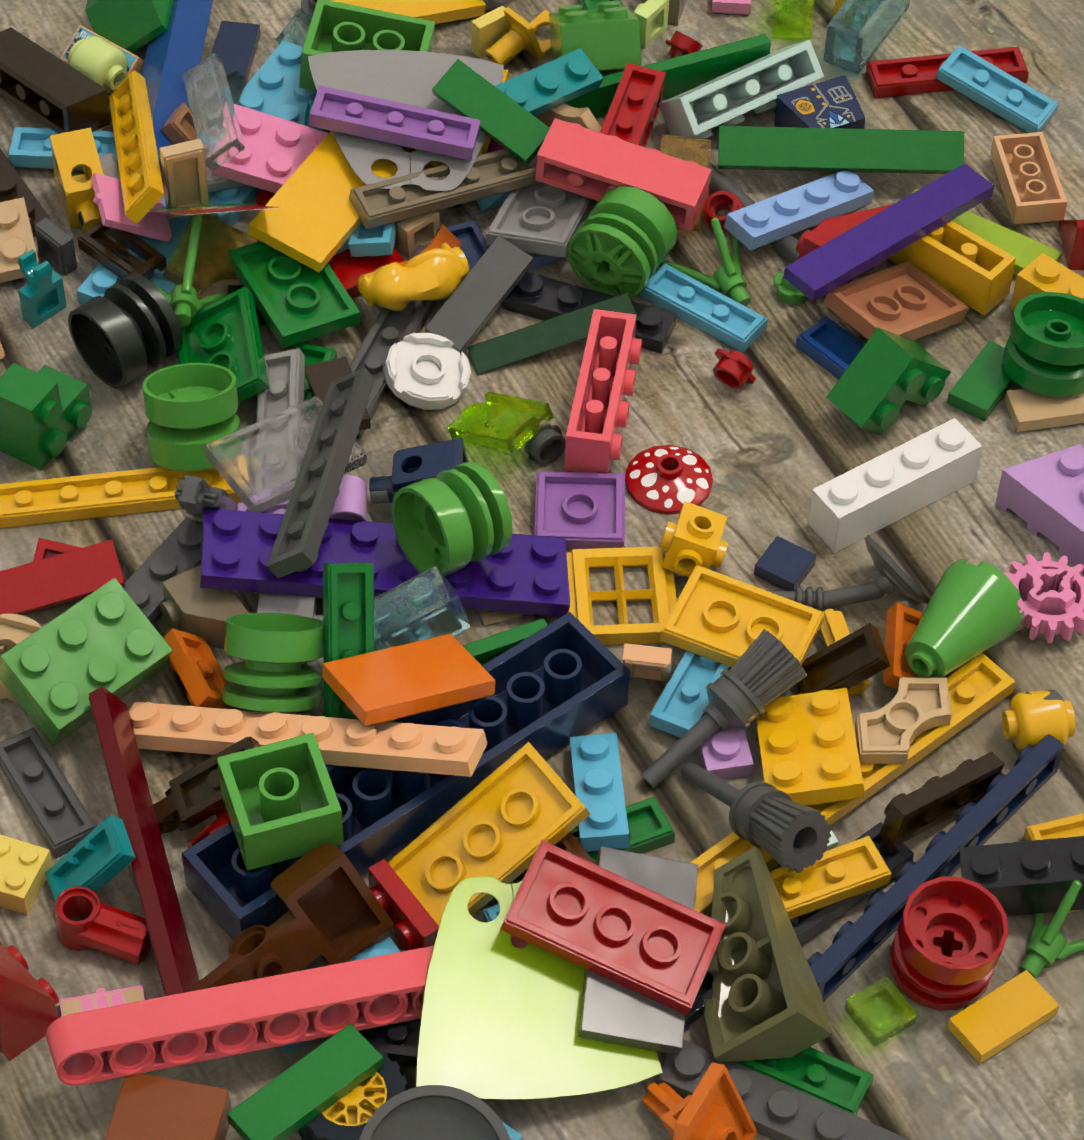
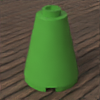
(963, 619)

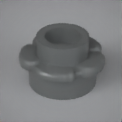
(545, 445)

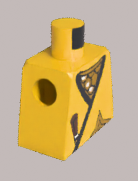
(76, 191)

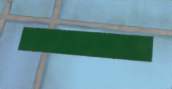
(542, 335)

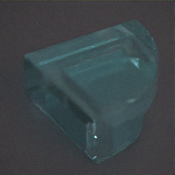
(296, 29)

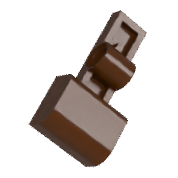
(326, 916)

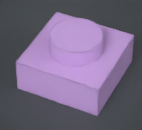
(727, 754)

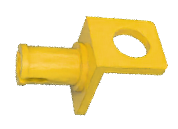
(519, 37)

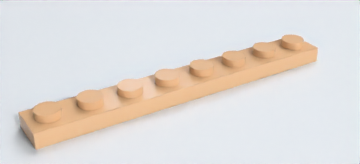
(340, 740)

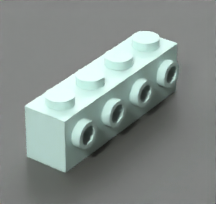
(741, 90)

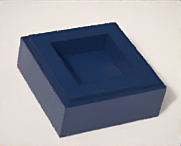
(785, 564)

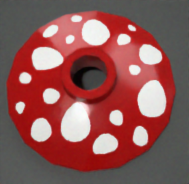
(667, 477)

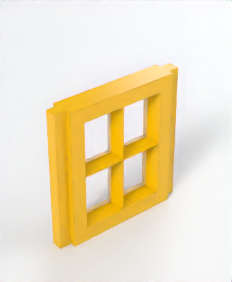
(661, 592)

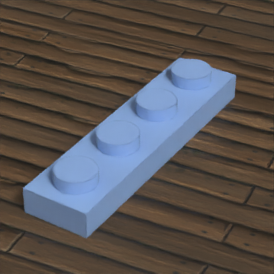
(798, 209)

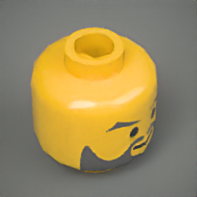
(1035, 716)

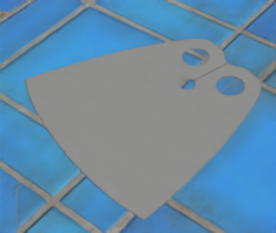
(405, 79)

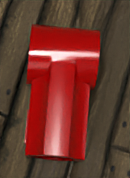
(104, 927)

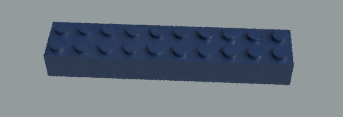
(544, 694)

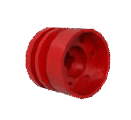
(948, 943)

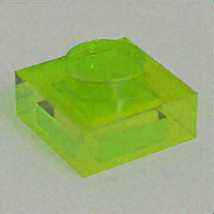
(880, 1011)

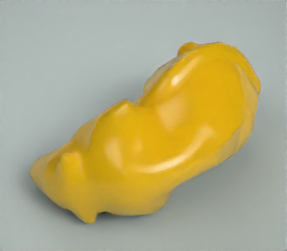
(427, 277)

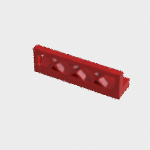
(635, 105)

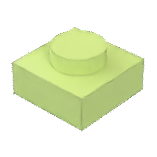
(652, 20)

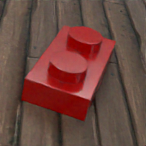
(411, 921)

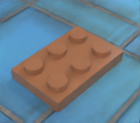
(898, 301)

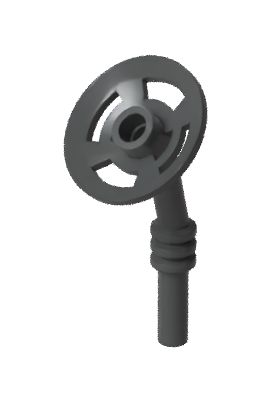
(886, 580)

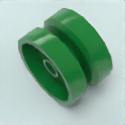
(1047, 344)

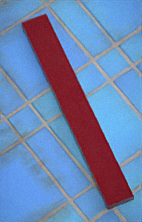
(151, 864)

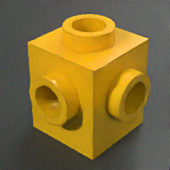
(694, 540)

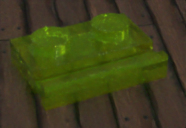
(500, 422)

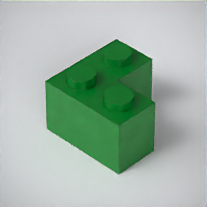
(884, 377)
(40, 412)

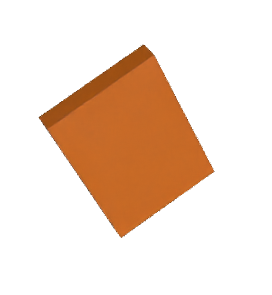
(408, 679)

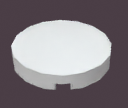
(427, 371)

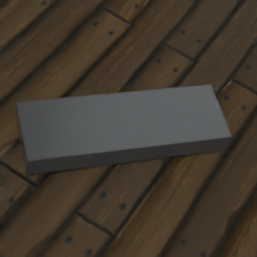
(480, 293)
(44, 792)

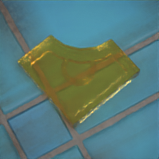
(212, 253)

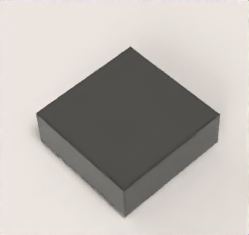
(55, 246)

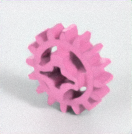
(1049, 596)

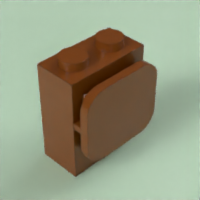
(169, 1110)

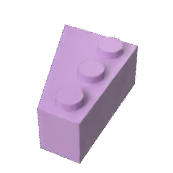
(1049, 498)

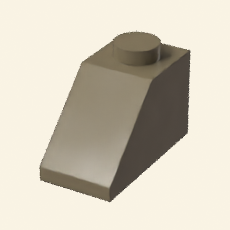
(198, 609)

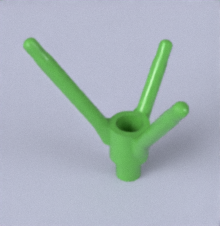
(728, 276)
(184, 296)
(1046, 941)

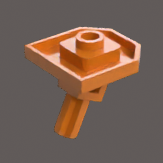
(710, 1113)

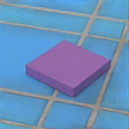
(581, 508)

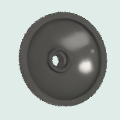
(434, 1114)

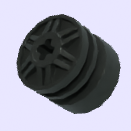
(125, 330)

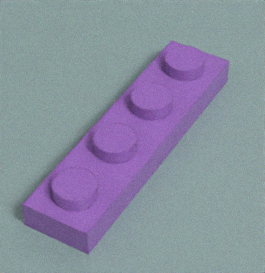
(394, 122)

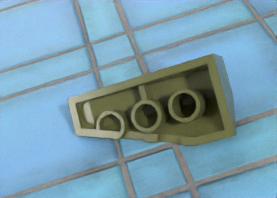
(762, 983)

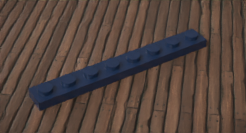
(973, 827)

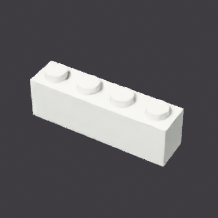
(894, 485)

